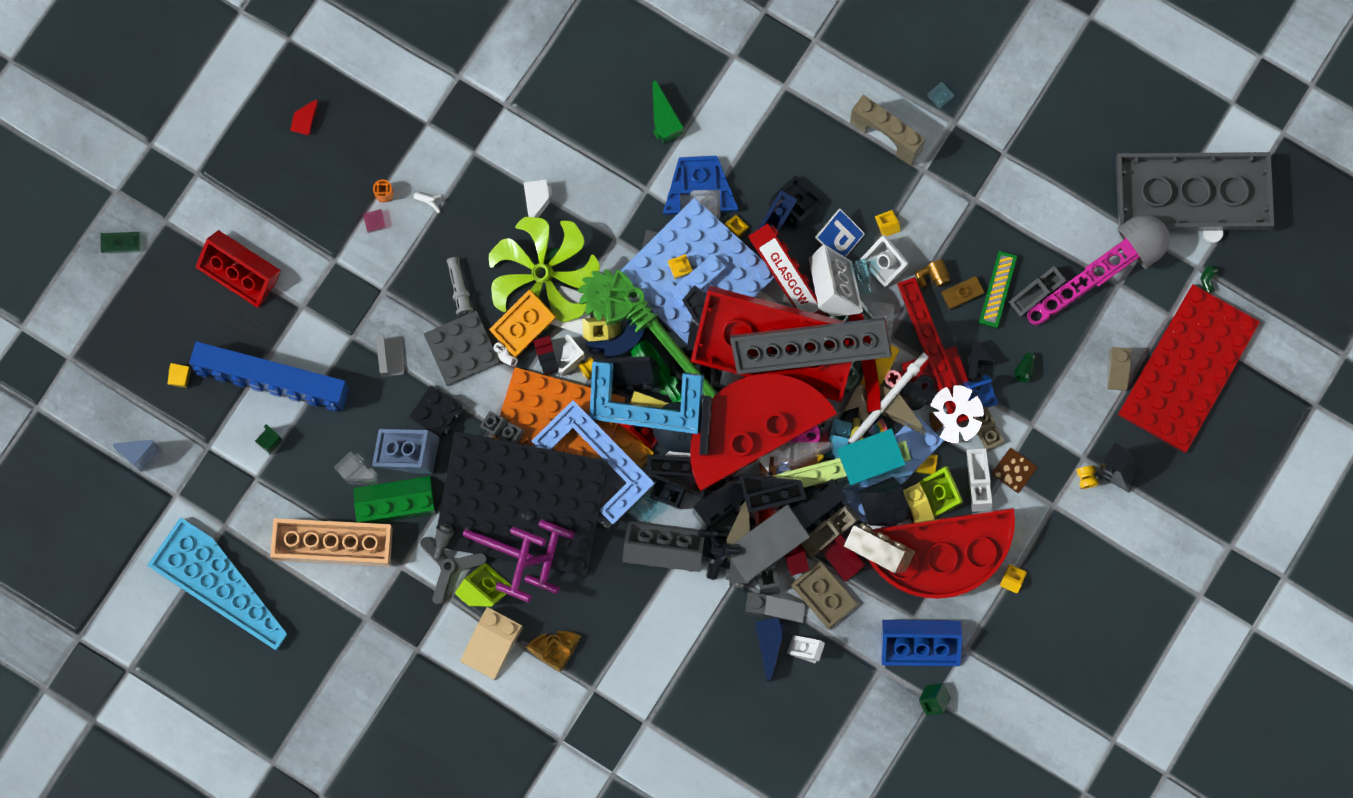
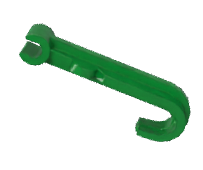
(668, 382)

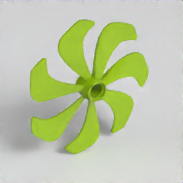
(539, 231)

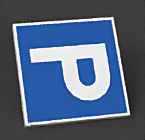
(840, 233)

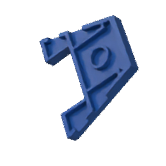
(699, 174)

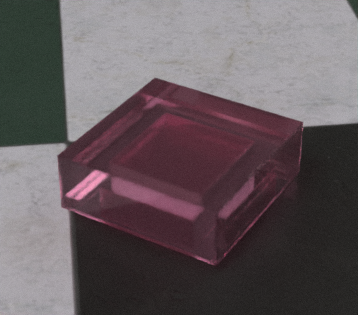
(374, 221)

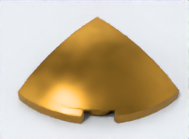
(554, 649)

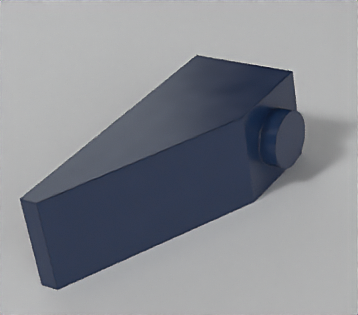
(779, 211)
(769, 638)

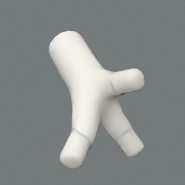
(428, 199)

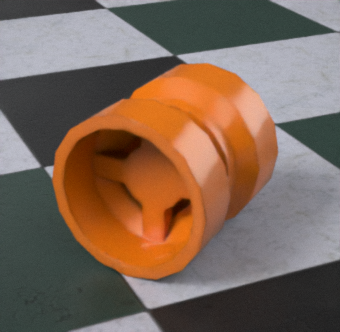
(383, 191)

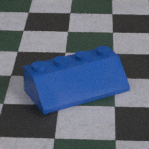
(921, 642)

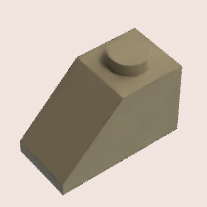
(1118, 368)

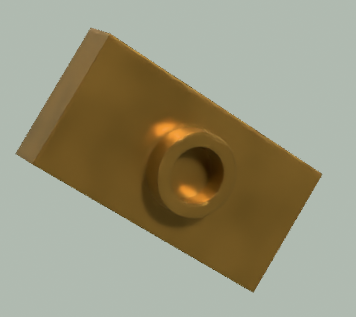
(962, 292)

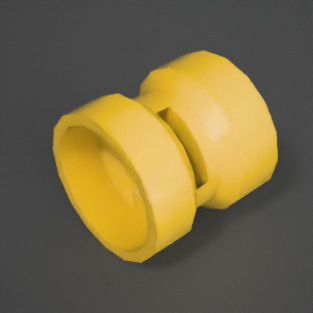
(1087, 477)

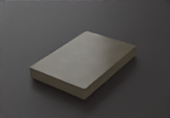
(824, 594)

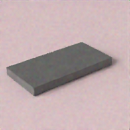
(769, 543)

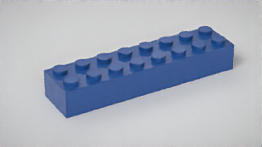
(269, 376)

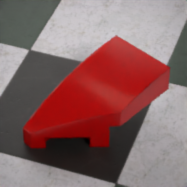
(303, 118)

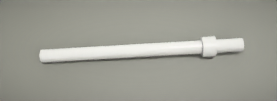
(912, 370)

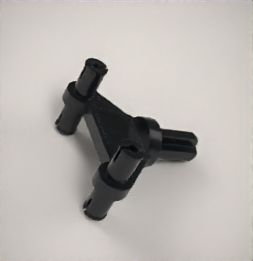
(718, 551)

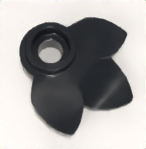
(919, 395)

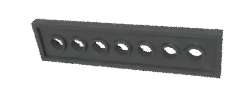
(816, 334)

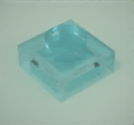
(940, 95)

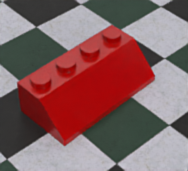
(237, 268)

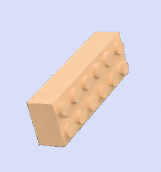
(331, 542)

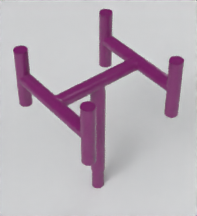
(526, 559)

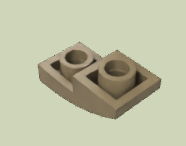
(988, 431)

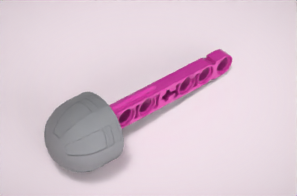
(1143, 239)

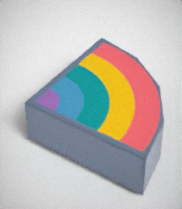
(880, 426)

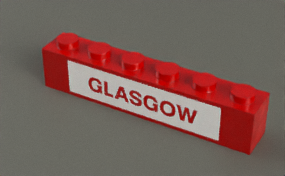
(785, 269)

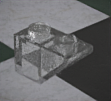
(354, 471)

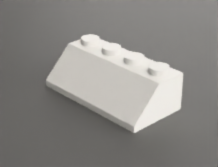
(834, 283)

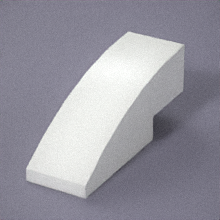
(979, 480)

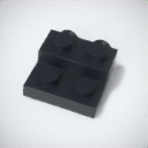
(806, 201)
(436, 412)

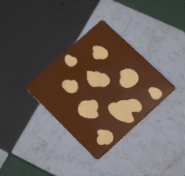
(1014, 470)

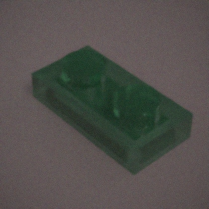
(120, 242)

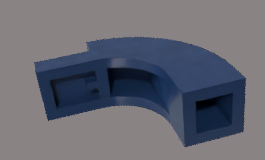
(619, 347)

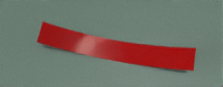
(870, 375)

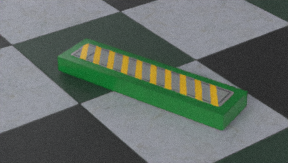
(997, 289)

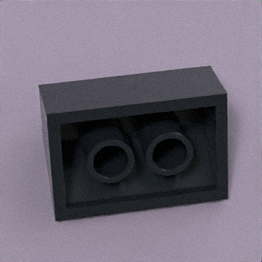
(634, 373)

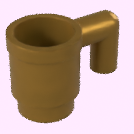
(937, 271)

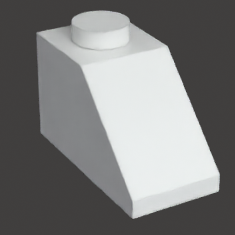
(537, 197)

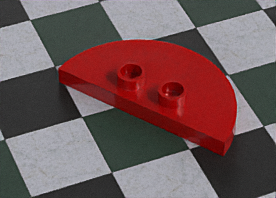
(754, 420)
(951, 552)

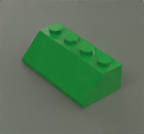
(394, 501)

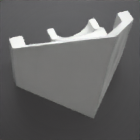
(571, 356)

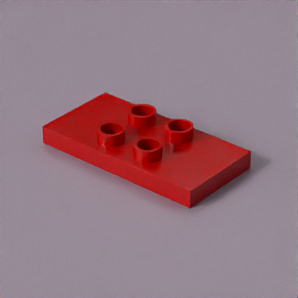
(734, 314)

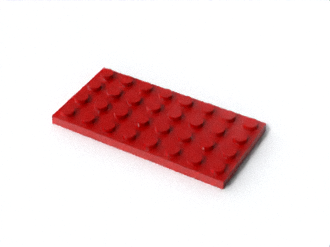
(1188, 368)

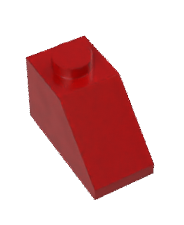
(642, 434)

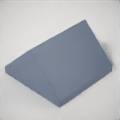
(137, 452)

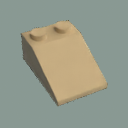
(491, 643)

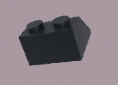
(884, 503)

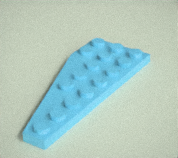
(205, 572)

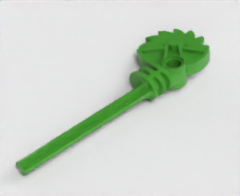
(610, 298)

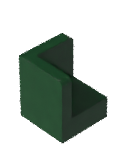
(269, 440)
(934, 699)

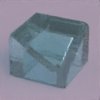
(644, 508)

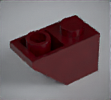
(796, 561)

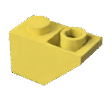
(598, 330)

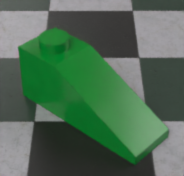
(665, 120)

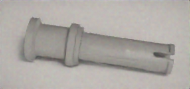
(460, 293)

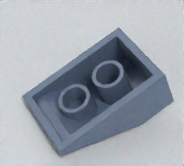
(406, 450)

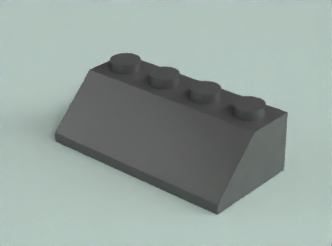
(663, 546)

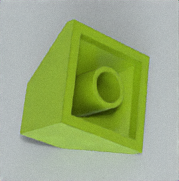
(480, 587)

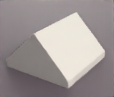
(885, 261)

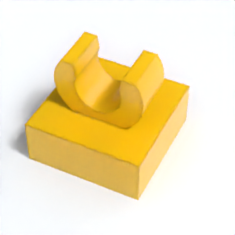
(679, 266)

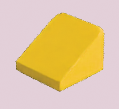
(888, 223)
(737, 226)
(1013, 578)

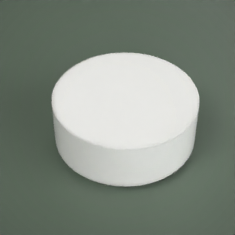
(1212, 236)

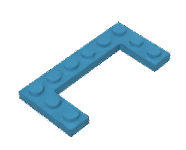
(604, 409)

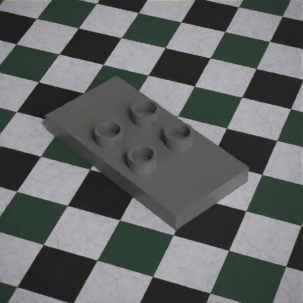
(1197, 190)

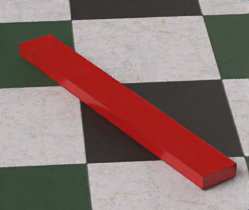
(929, 340)

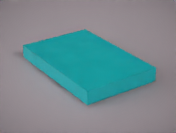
(871, 457)

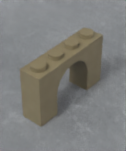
(869, 114)

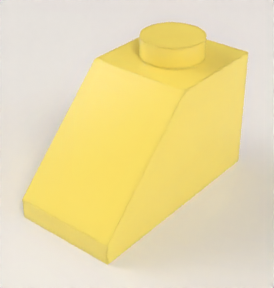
(918, 503)

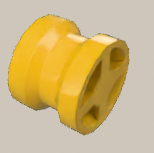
(586, 368)

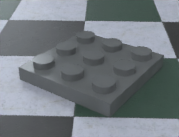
(461, 348)

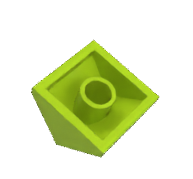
(941, 492)

